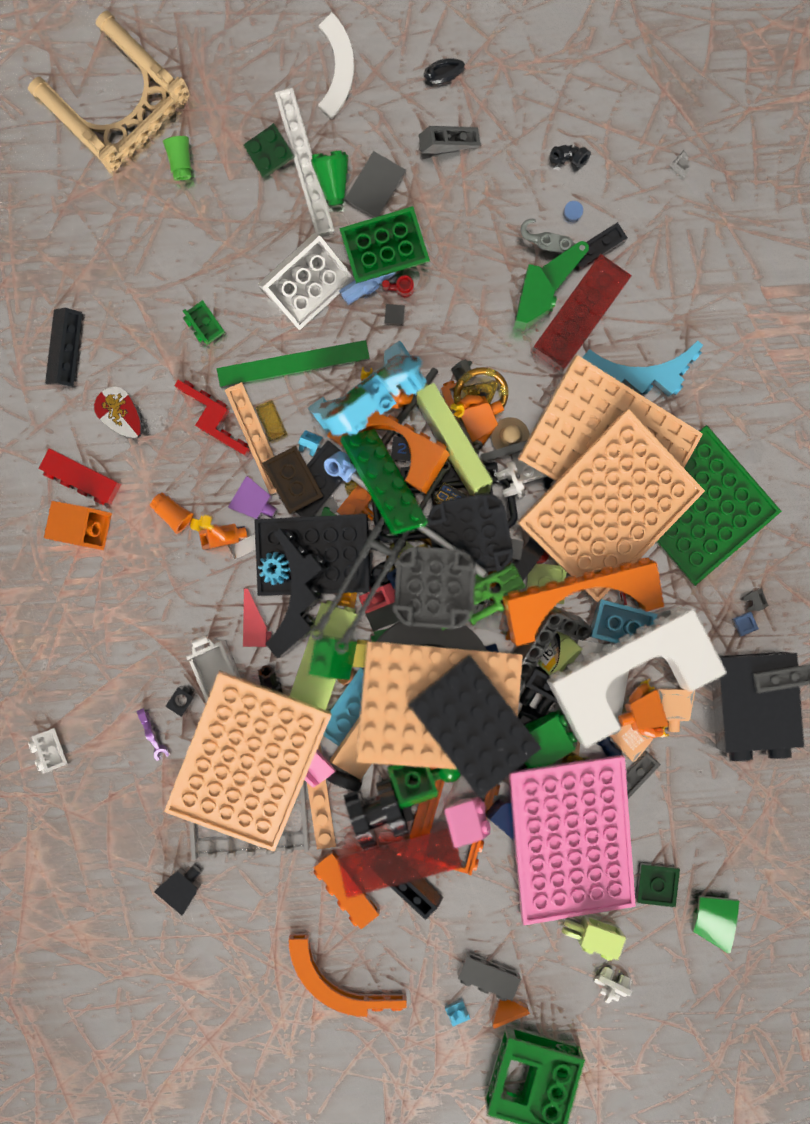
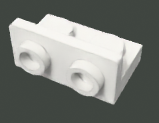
(47, 751)

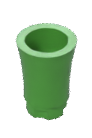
(178, 156)

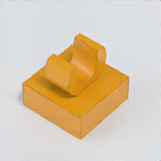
(348, 600)

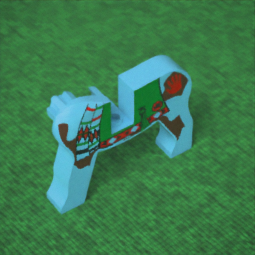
(372, 394)

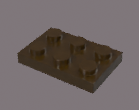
(292, 480)

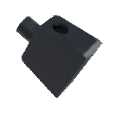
(180, 888)

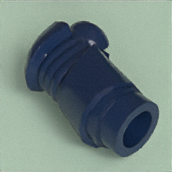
(609, 747)

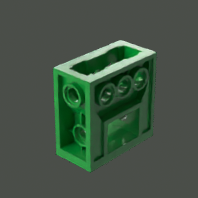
(548, 1085)

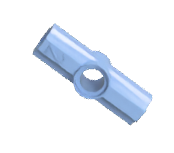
(354, 291)

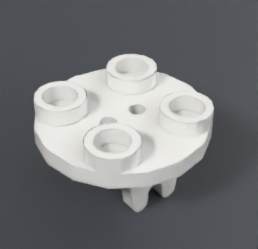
(512, 473)

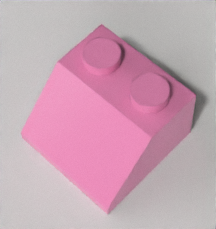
(467, 821)

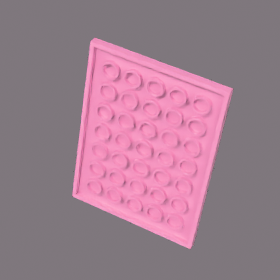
(572, 839)

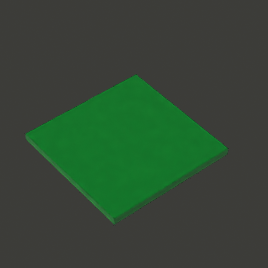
(722, 517)

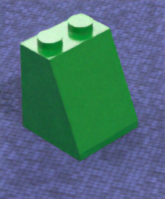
(328, 662)
(553, 737)

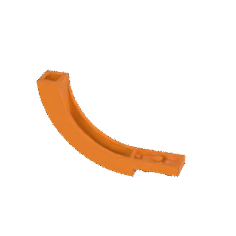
(330, 994)

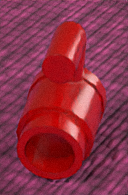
(404, 286)

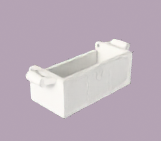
(209, 661)

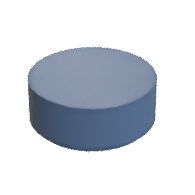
(573, 211)

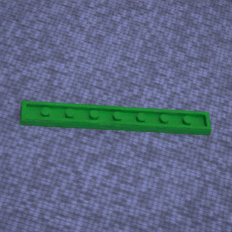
(293, 363)

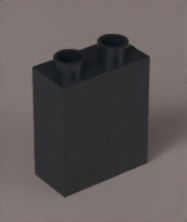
(755, 720)

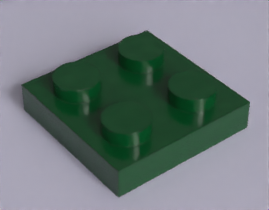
(269, 150)
(658, 885)

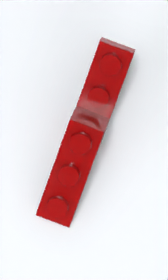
(212, 417)

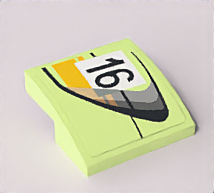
(559, 653)

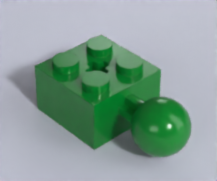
(425, 787)

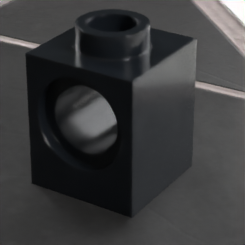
(178, 708)

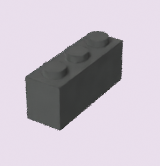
(488, 977)

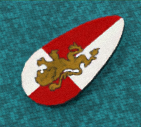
(118, 412)

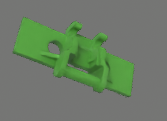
(509, 581)

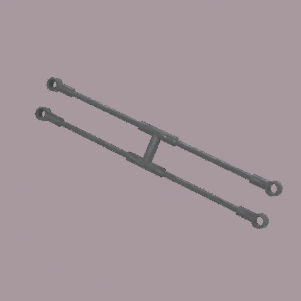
(392, 553)

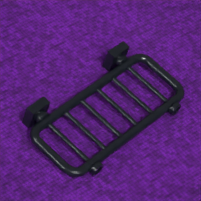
(490, 467)

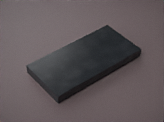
(326, 483)

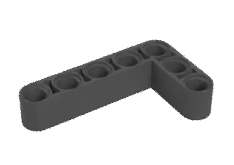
(554, 621)

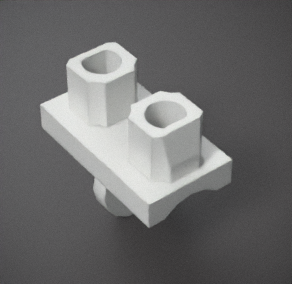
(621, 987)

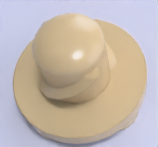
(509, 432)

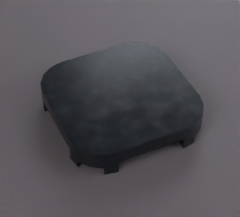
(475, 526)

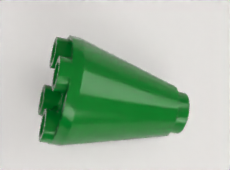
(331, 175)

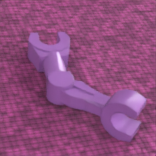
(150, 735)

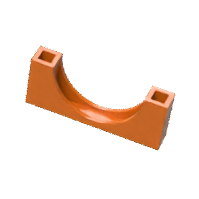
(426, 456)

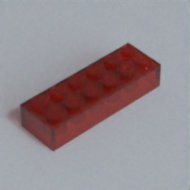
(581, 313)
(398, 862)

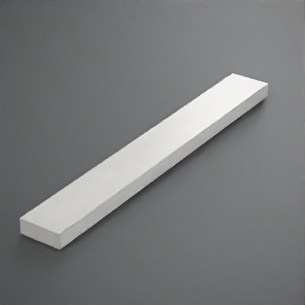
(301, 149)

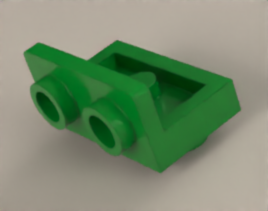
(204, 322)

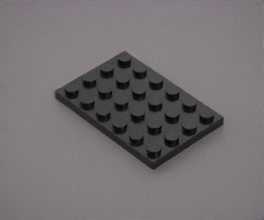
(332, 537)
(474, 726)

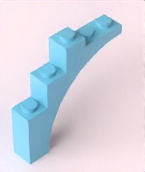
(639, 379)

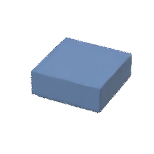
(745, 624)

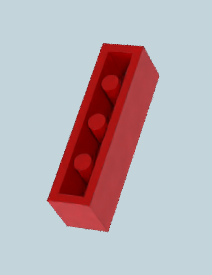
(77, 475)

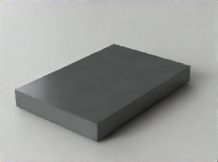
(375, 185)

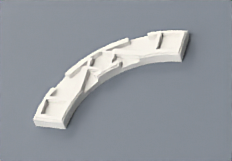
(344, 66)

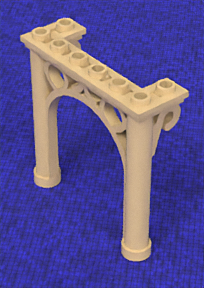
(113, 154)

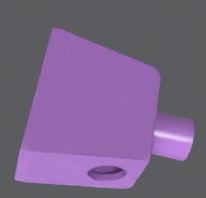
(252, 500)

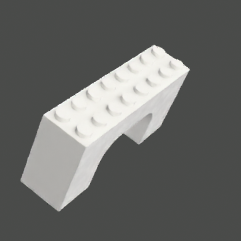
(584, 684)

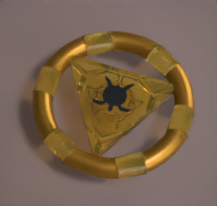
(483, 389)

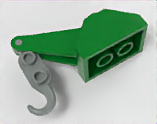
(541, 283)

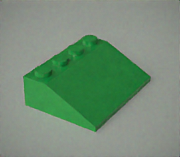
(384, 244)

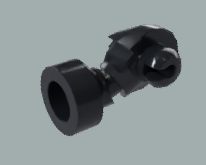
(563, 153)

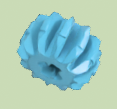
(268, 565)

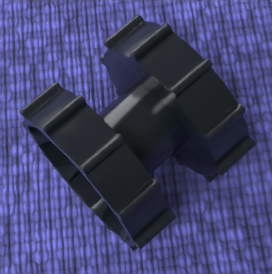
(375, 814)

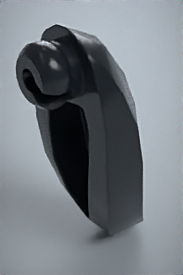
(444, 70)

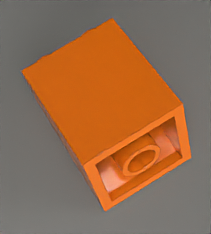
(77, 525)

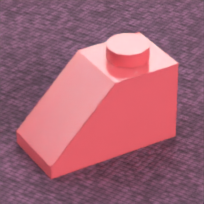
(384, 596)

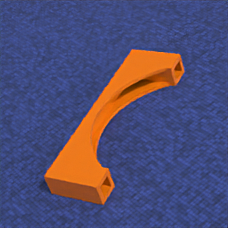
(528, 608)

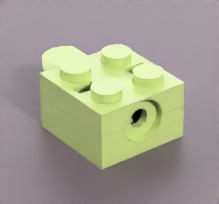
(596, 937)

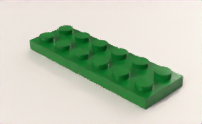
(384, 481)

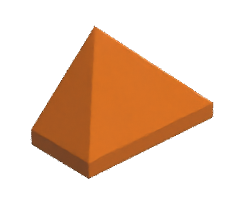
(508, 1011)

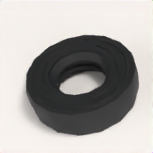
(345, 781)

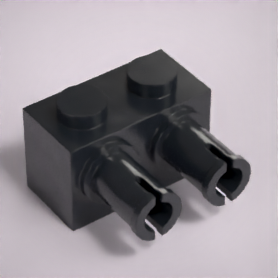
(537, 684)

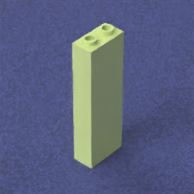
(451, 435)
(312, 688)

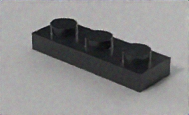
(603, 243)

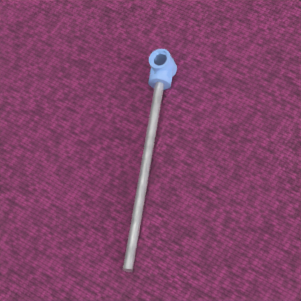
(340, 465)

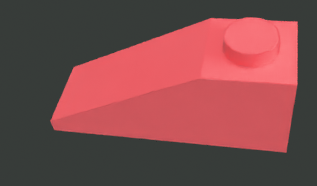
(254, 625)

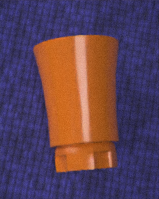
(171, 512)

